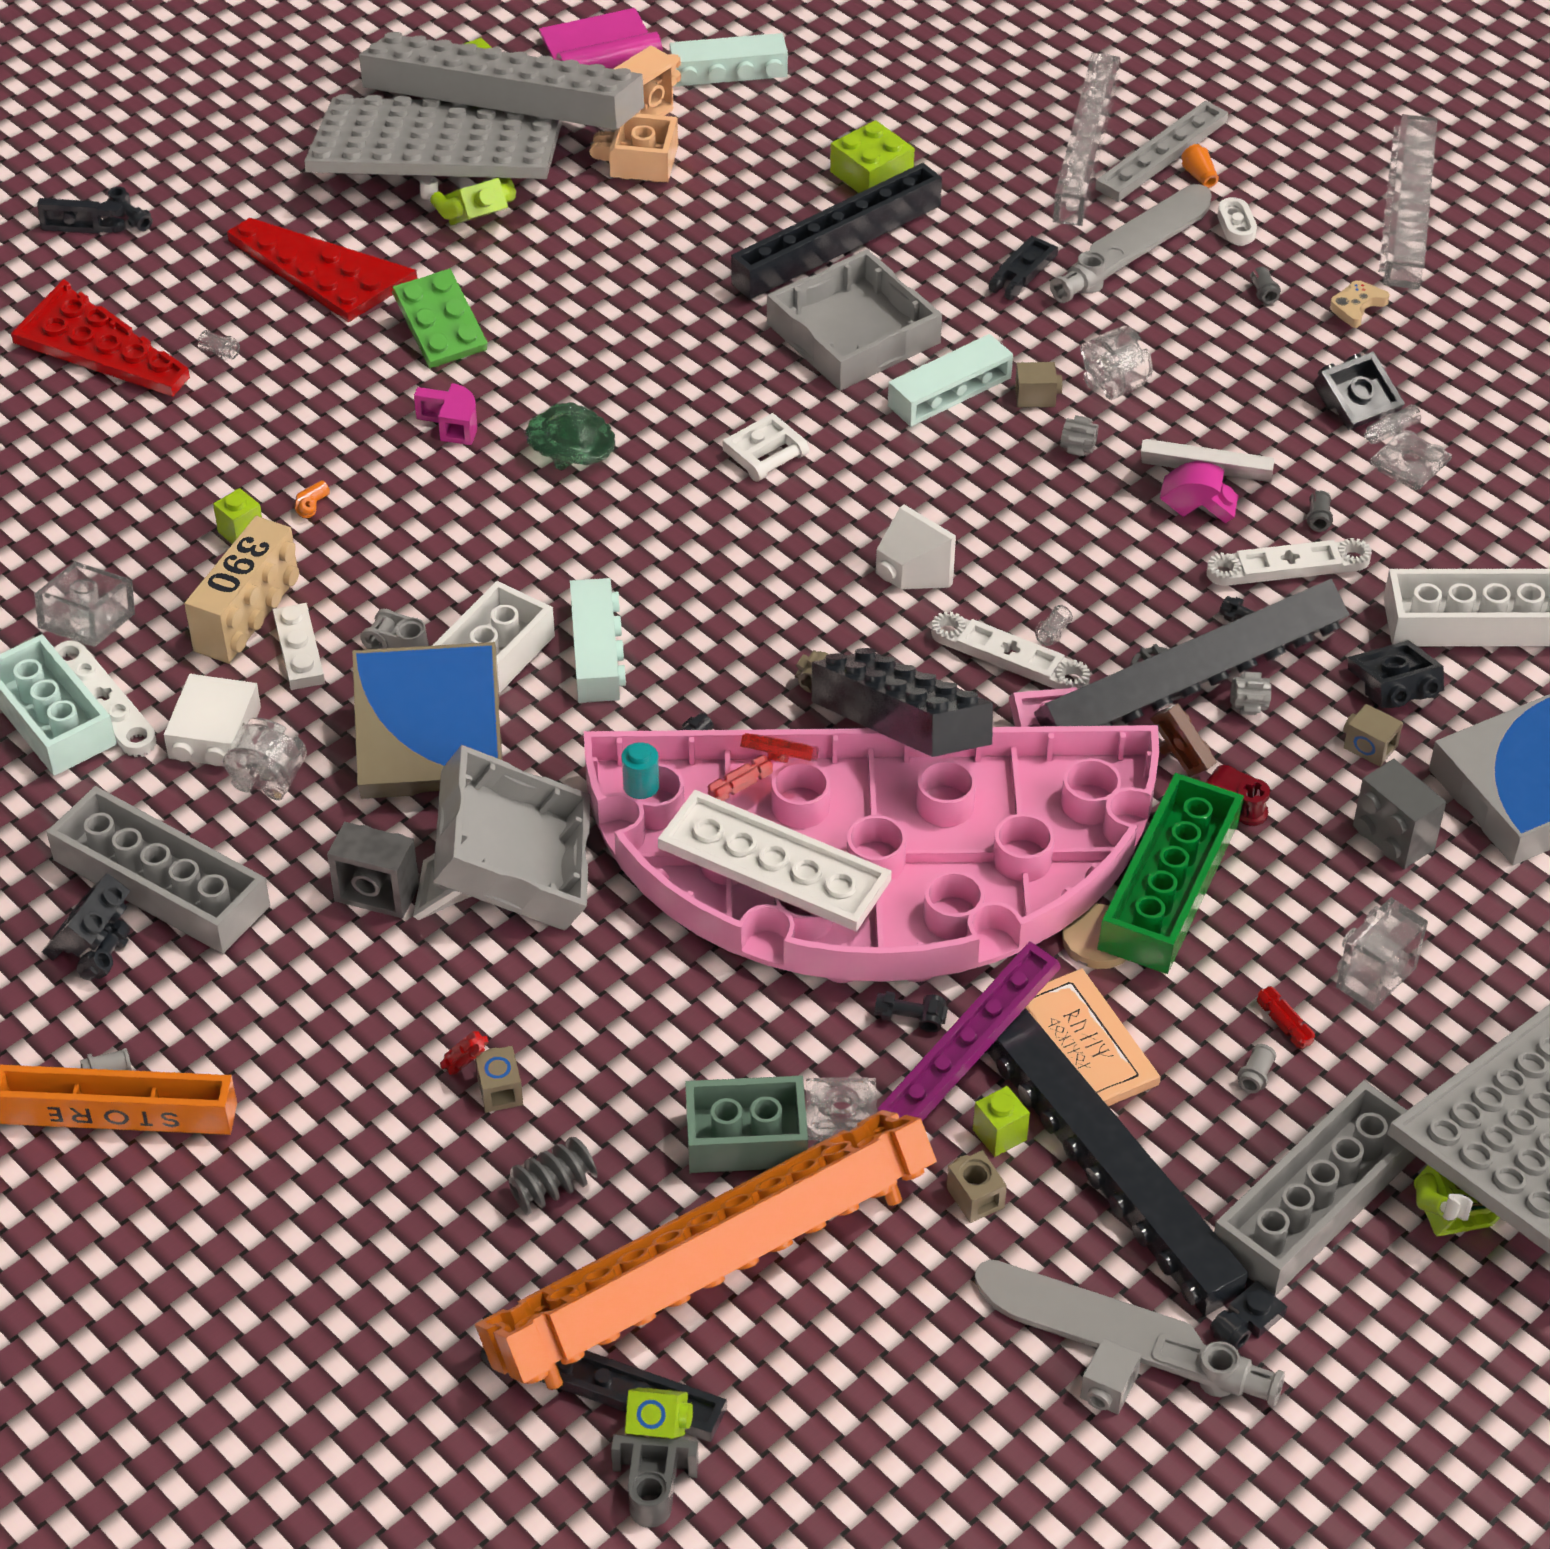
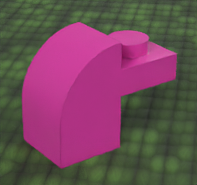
(451, 409)
(1198, 485)

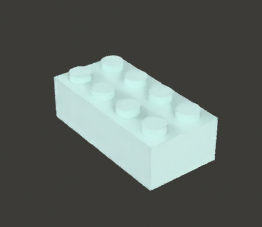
(52, 706)

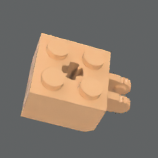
(658, 76)
(639, 148)

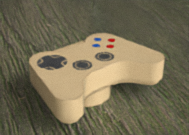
(1354, 299)

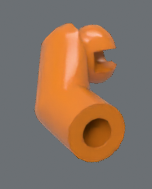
(307, 499)

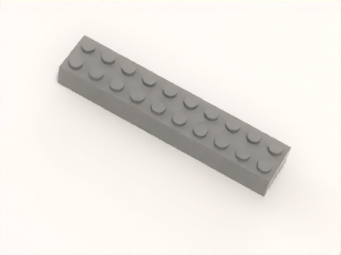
(503, 80)

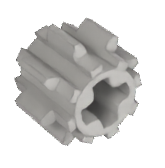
(1079, 435)
(1250, 693)

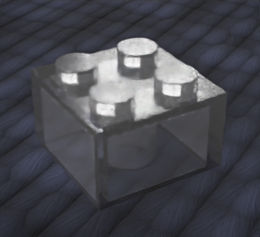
(84, 603)
(1380, 953)

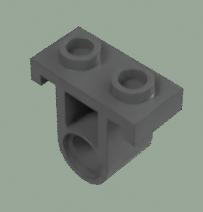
(653, 1472)

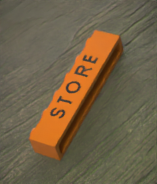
(117, 1099)

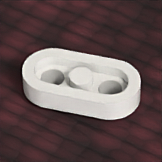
(1237, 221)

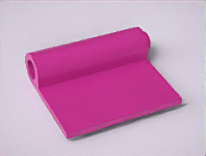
(600, 39)

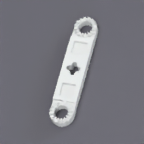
(1272, 562)
(990, 644)
(124, 715)

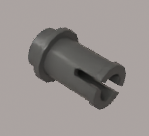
(1267, 289)
(1320, 516)

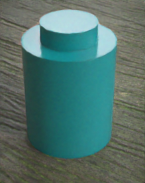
(640, 770)

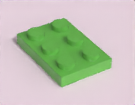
(440, 318)

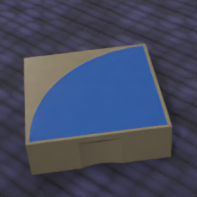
(418, 711)

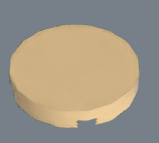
(1082, 938)

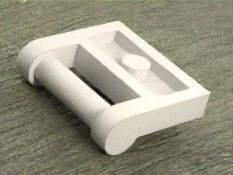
(761, 439)

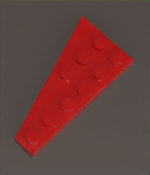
(327, 272)
(94, 338)

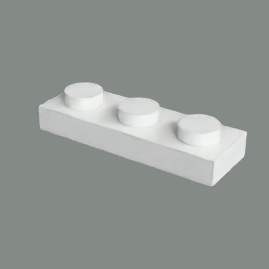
(298, 646)

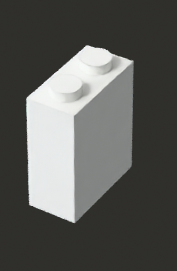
(209, 718)

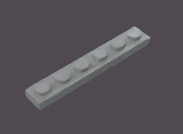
(1161, 151)

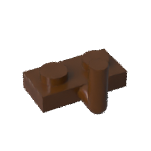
(1182, 740)

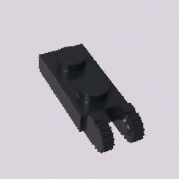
(80, 216)
(1023, 266)

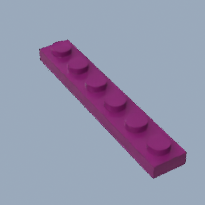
(973, 1033)

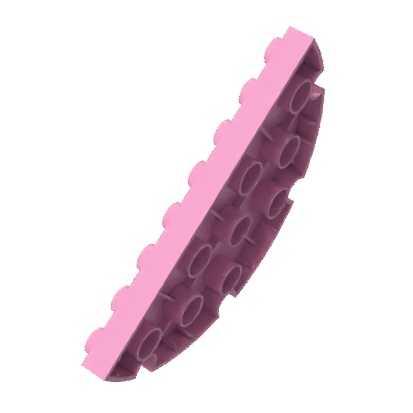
(977, 840)

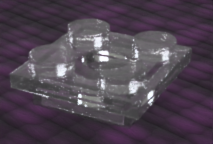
(1406, 447)
(824, 1118)

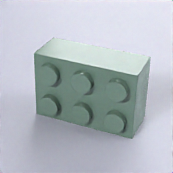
(745, 1123)

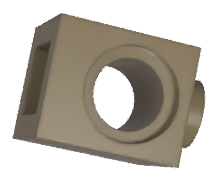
(979, 1199)

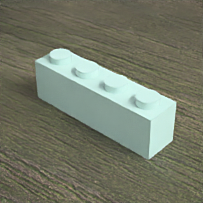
(731, 59)
(950, 380)
(595, 640)

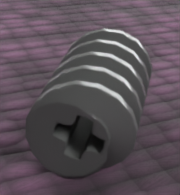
(551, 1172)

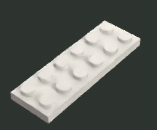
(775, 860)

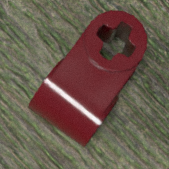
(1238, 782)

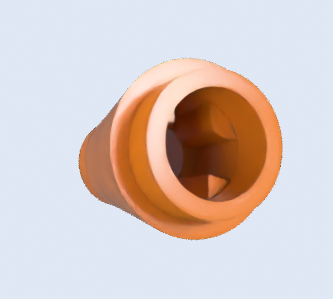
(1199, 164)

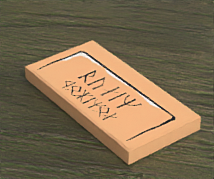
(1093, 1037)

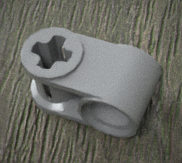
(394, 631)

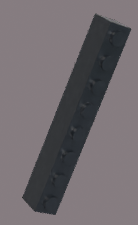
(835, 230)

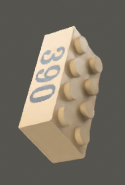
(242, 589)

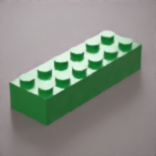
(1170, 873)

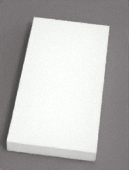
(1233, 463)

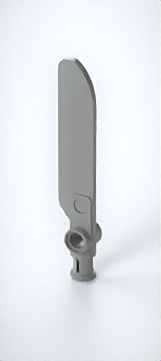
(1132, 241)
(1093, 1316)

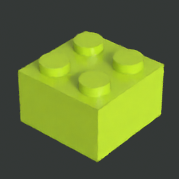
(870, 156)

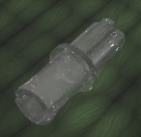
(1392, 424)

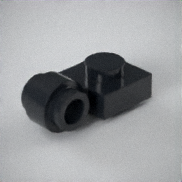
(1249, 1313)

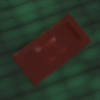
(779, 749)

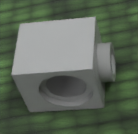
(1110, 1376)

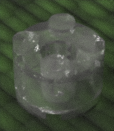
(1116, 362)
(264, 758)

